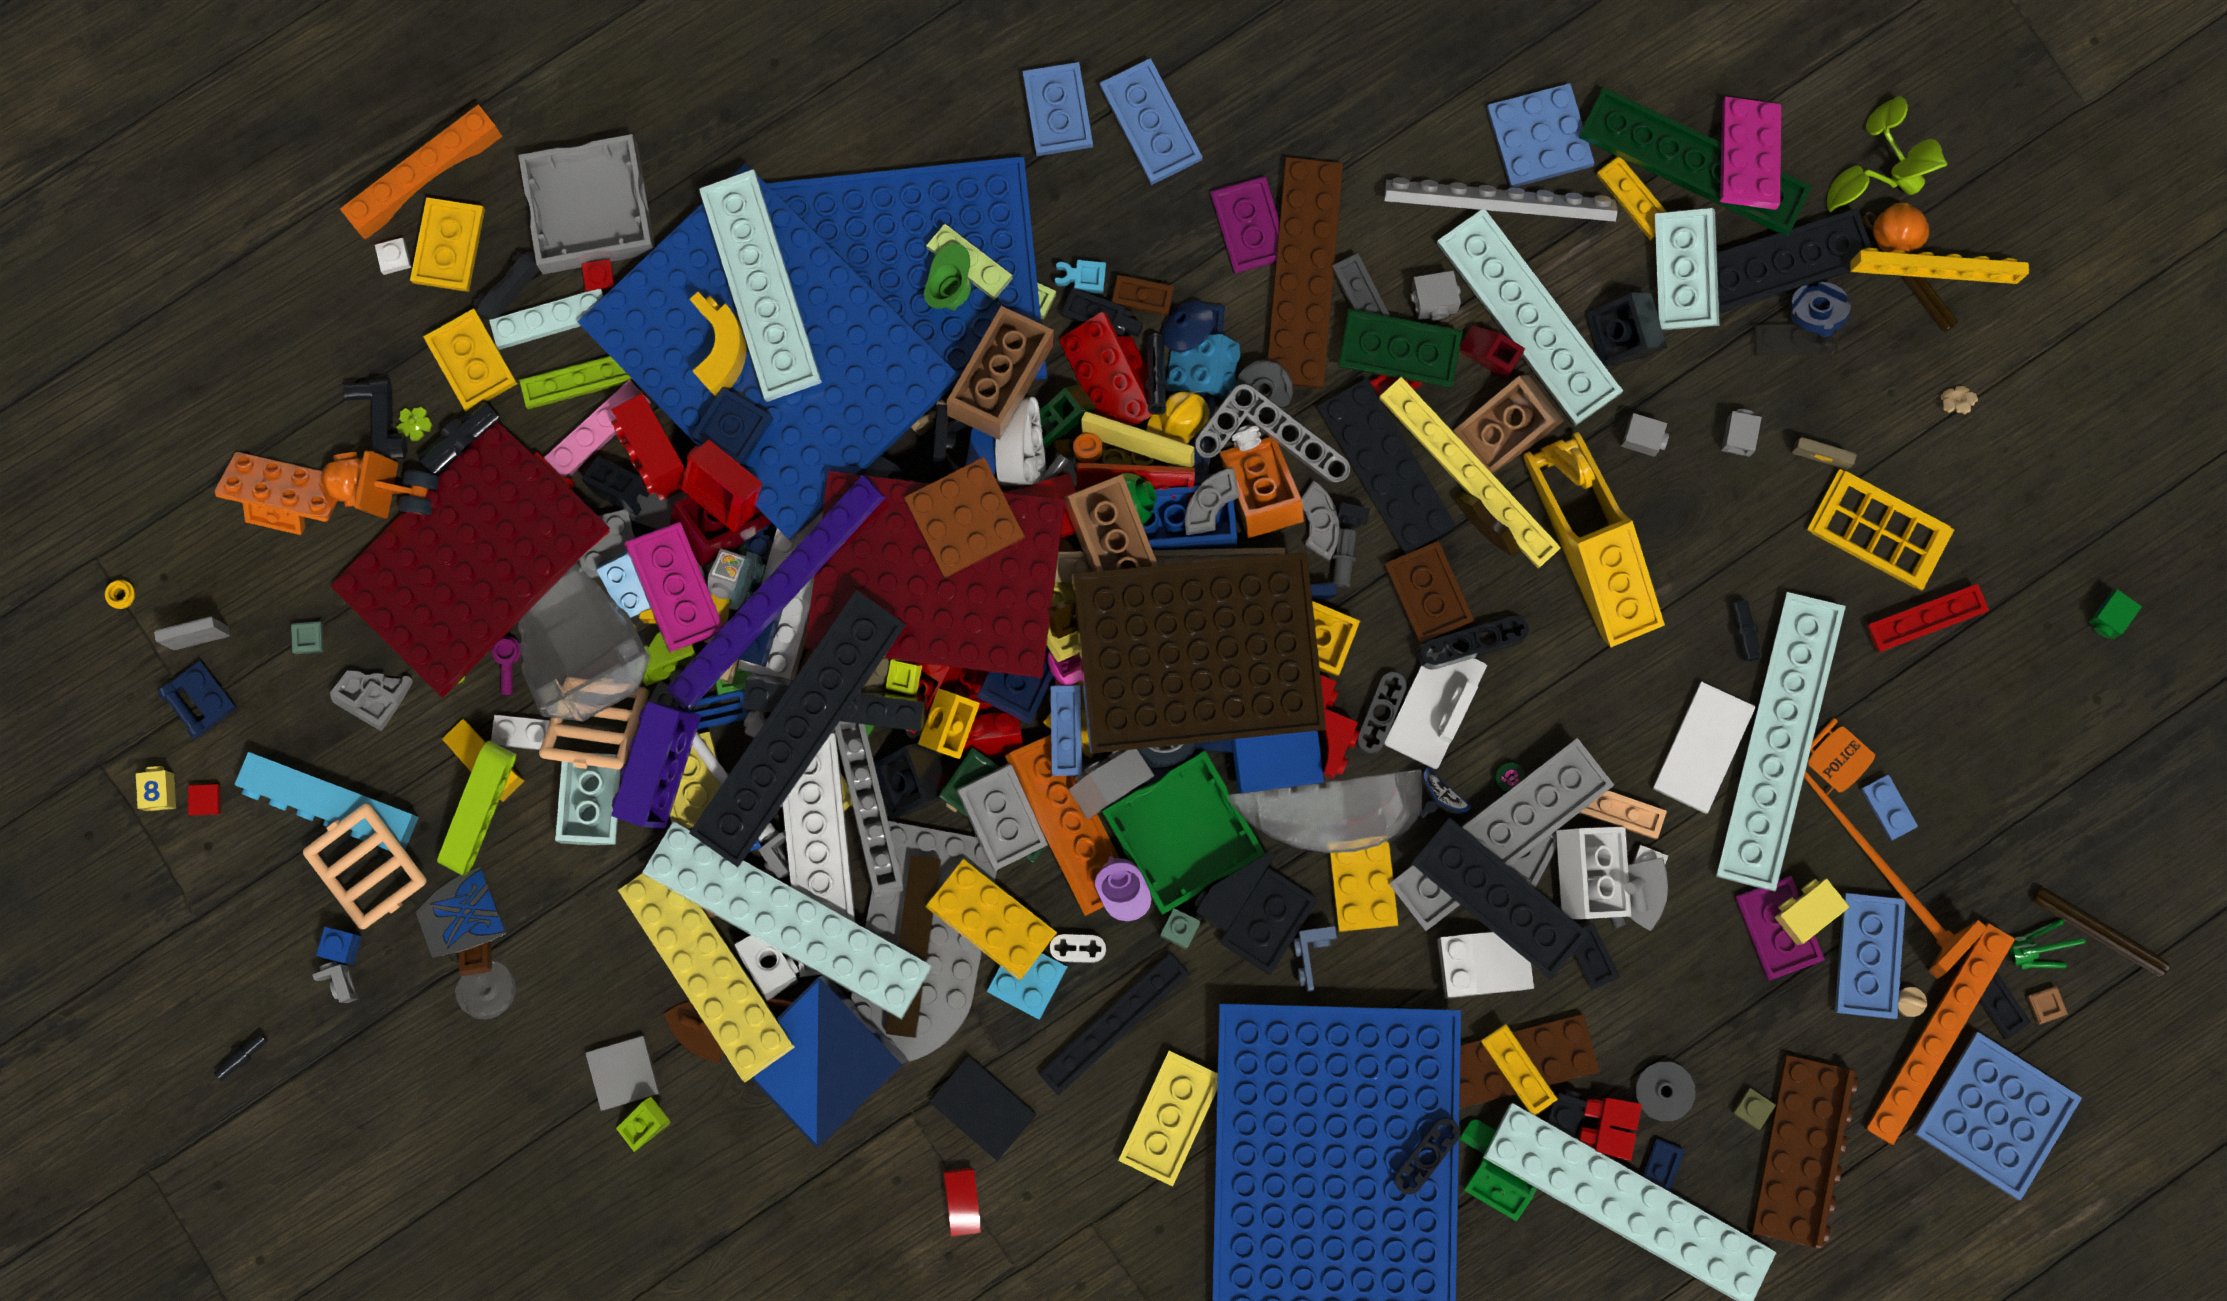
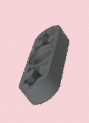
(1366, 730)

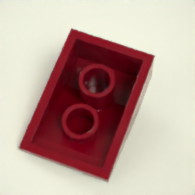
(708, 534)

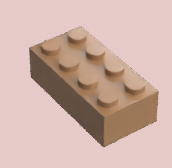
(1000, 372)

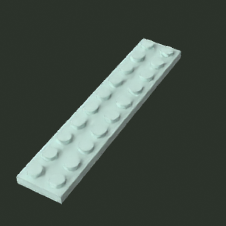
(1780, 741)
(788, 921)
(1629, 1204)

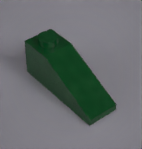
(1064, 413)

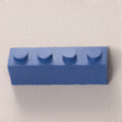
(1167, 524)

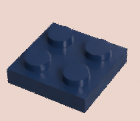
(733, 425)

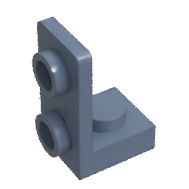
(1319, 938)

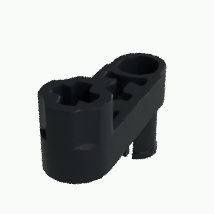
(380, 392)

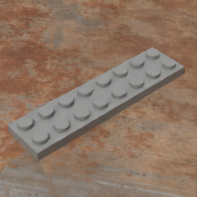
(1515, 823)

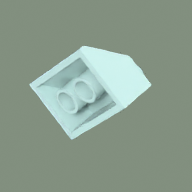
(587, 805)

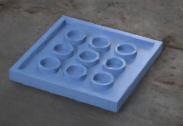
(1998, 1116)

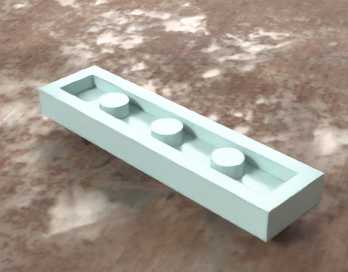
(543, 319)

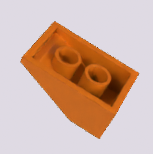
(1265, 488)

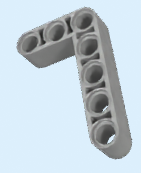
(1273, 430)

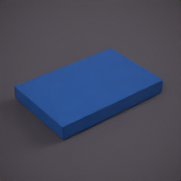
(1277, 761)

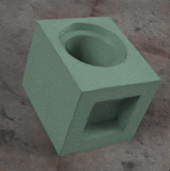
(1180, 929)

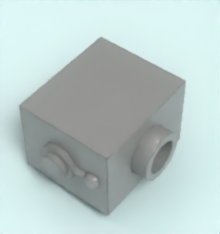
(1435, 295)

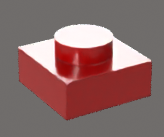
(598, 275)

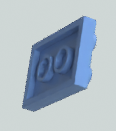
(1057, 109)

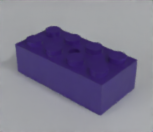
(655, 765)

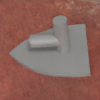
(1647, 891)

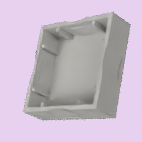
(587, 204)

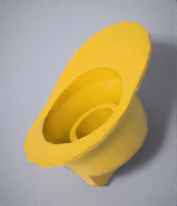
(1183, 418)

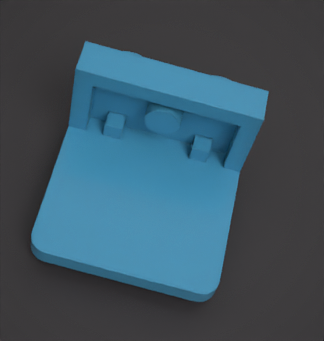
(1205, 368)

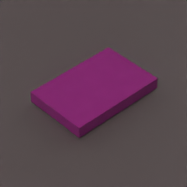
(1248, 223)
(1771, 942)

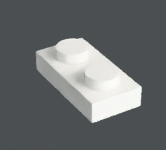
(519, 732)

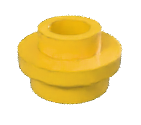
(112, 590)

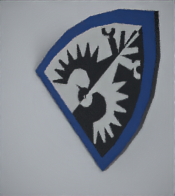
(1441, 795)

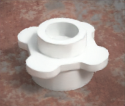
(1247, 437)

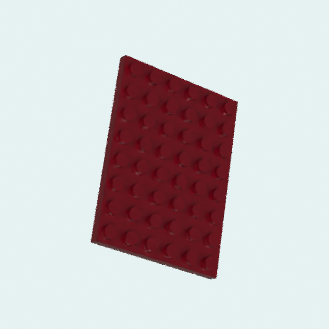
(469, 571)
(973, 620)

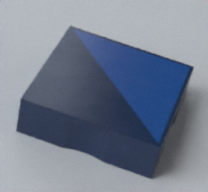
(833, 1063)

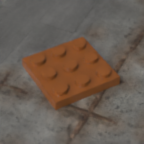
(964, 517)

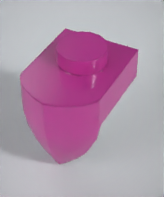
(1066, 671)

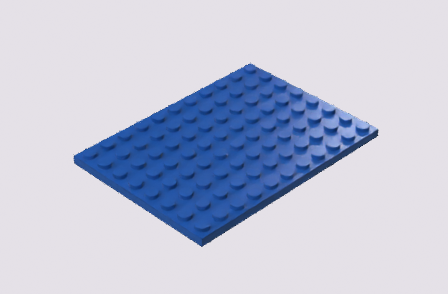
(887, 219)
(869, 360)
(1309, 1146)

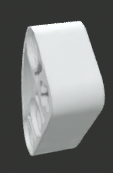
(1021, 448)

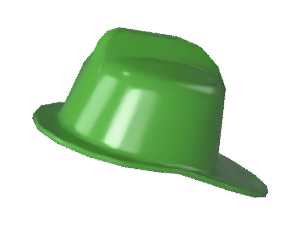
(948, 278)

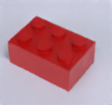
(648, 447)

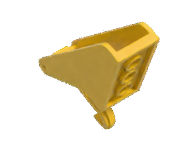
(1607, 561)

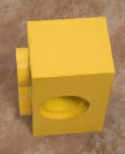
(949, 723)

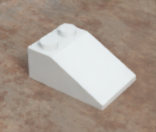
(1481, 966)

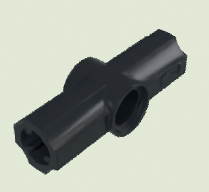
(457, 437)

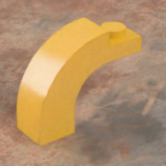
(729, 350)

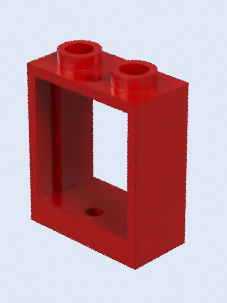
(721, 485)

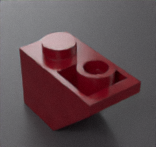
(1492, 350)

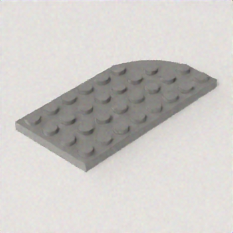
(954, 959)

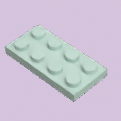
(1687, 269)

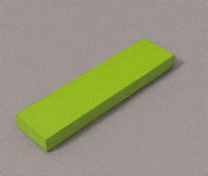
(572, 382)

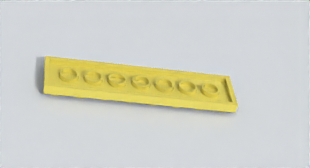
(709, 976)

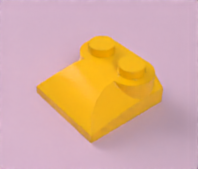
(1333, 637)

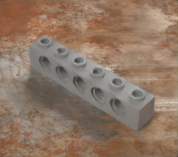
(868, 809)

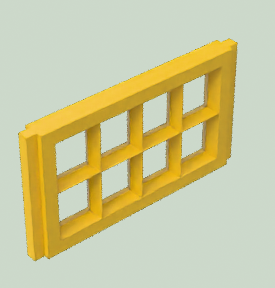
(1929, 556)

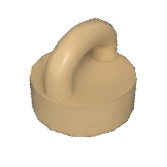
(1911, 1002)

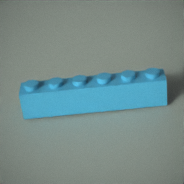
(318, 798)

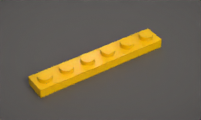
(1942, 267)

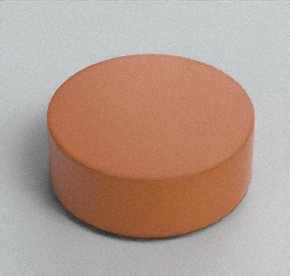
(1087, 447)

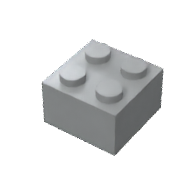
(1110, 781)

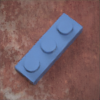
(1066, 730)

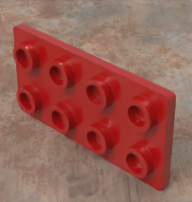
(1109, 370)

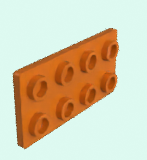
(275, 492)

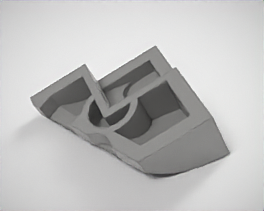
(370, 696)

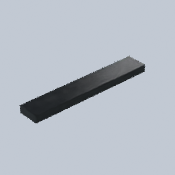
(1114, 1023)

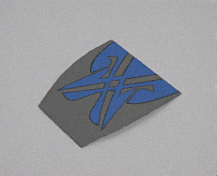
(460, 915)

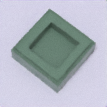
(307, 637)

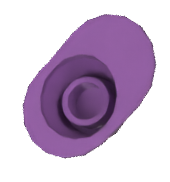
(1123, 889)

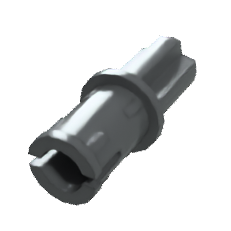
(1344, 558)

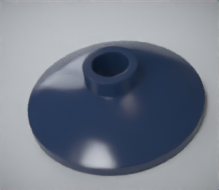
(1188, 326)

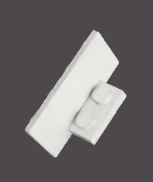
(1434, 710)

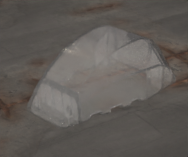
(580, 649)
(1339, 817)

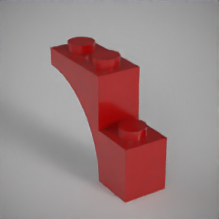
(1339, 732)

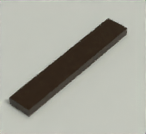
(916, 932)

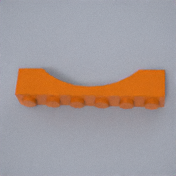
(385, 197)

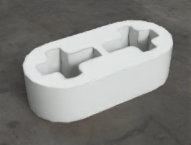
(1077, 956)

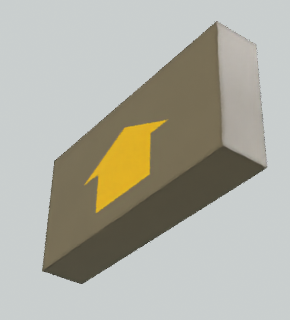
(1824, 453)

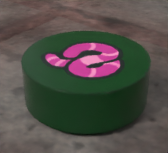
(1509, 776)

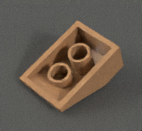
(1509, 423)

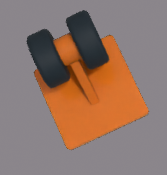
(378, 482)

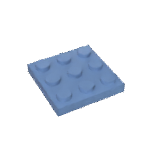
(1539, 135)

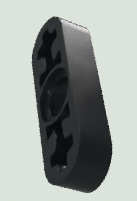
(1435, 1133)

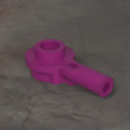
(506, 653)

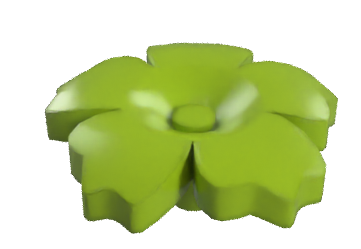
(414, 423)

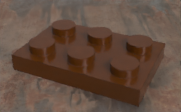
(1429, 592)

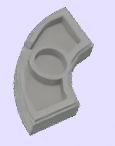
(1209, 499)
(1322, 521)

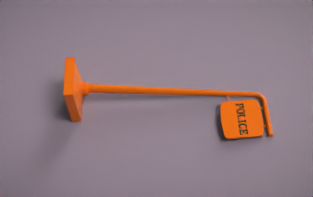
(1841, 763)

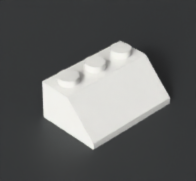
(1593, 872)

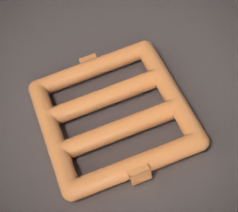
(583, 759)
(399, 858)

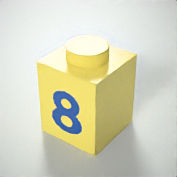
(155, 789)

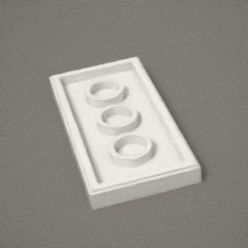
(1703, 747)

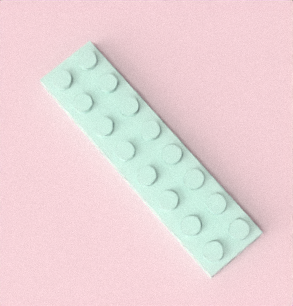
(760, 285)
(1529, 317)

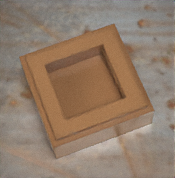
(2047, 1005)

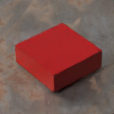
(204, 800)

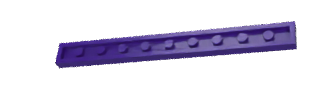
(776, 593)

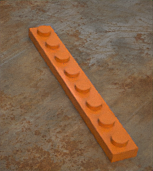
(1939, 1034)

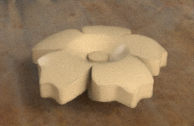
(1958, 399)

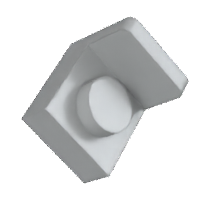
(342, 985)

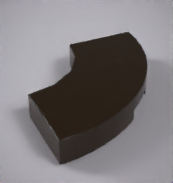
(1486, 523)

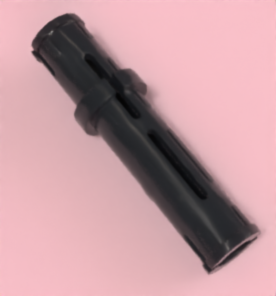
(1156, 384)

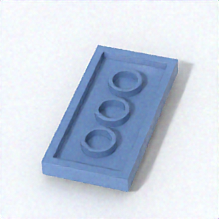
(1150, 121)
(1870, 956)

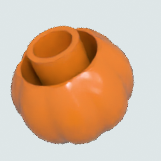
(1901, 228)
(342, 477)

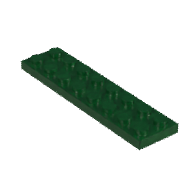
(1680, 156)

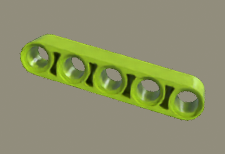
(476, 808)

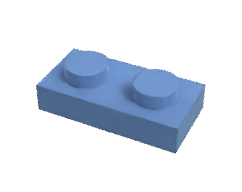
(1889, 808)

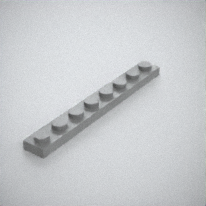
(1511, 200)

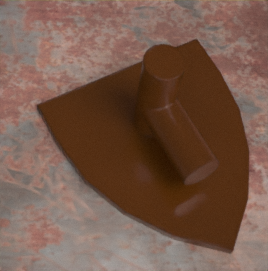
(693, 1032)

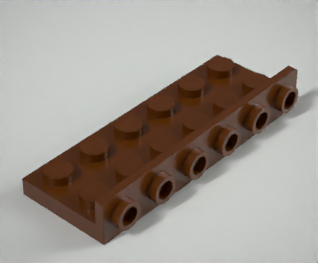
(1804, 1152)

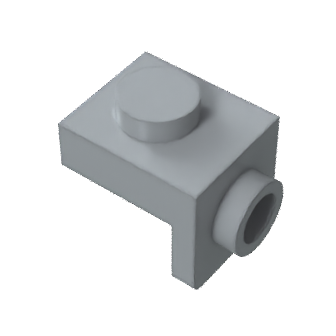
(776, 860)

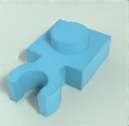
(1087, 276)

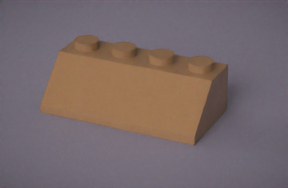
(1109, 527)

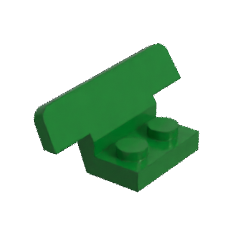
(1492, 1183)

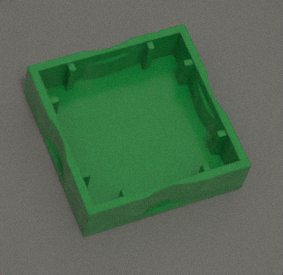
(1183, 832)

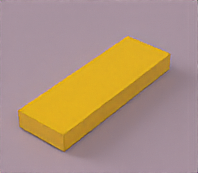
(1631, 194)
(1518, 1070)

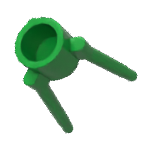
(2024, 952)

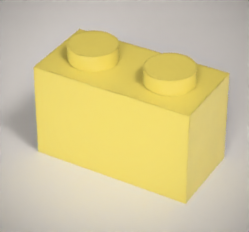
(1811, 911)

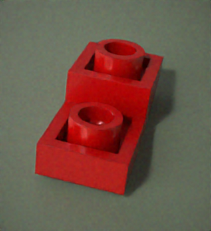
(962, 1201)

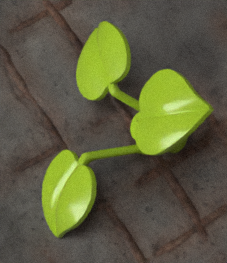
(1906, 174)

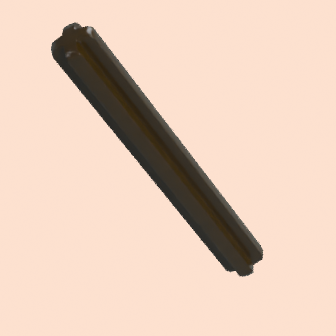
(1920, 287)
(2101, 932)

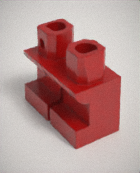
(1608, 1140)

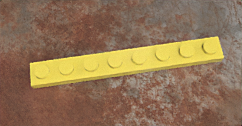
(1468, 470)

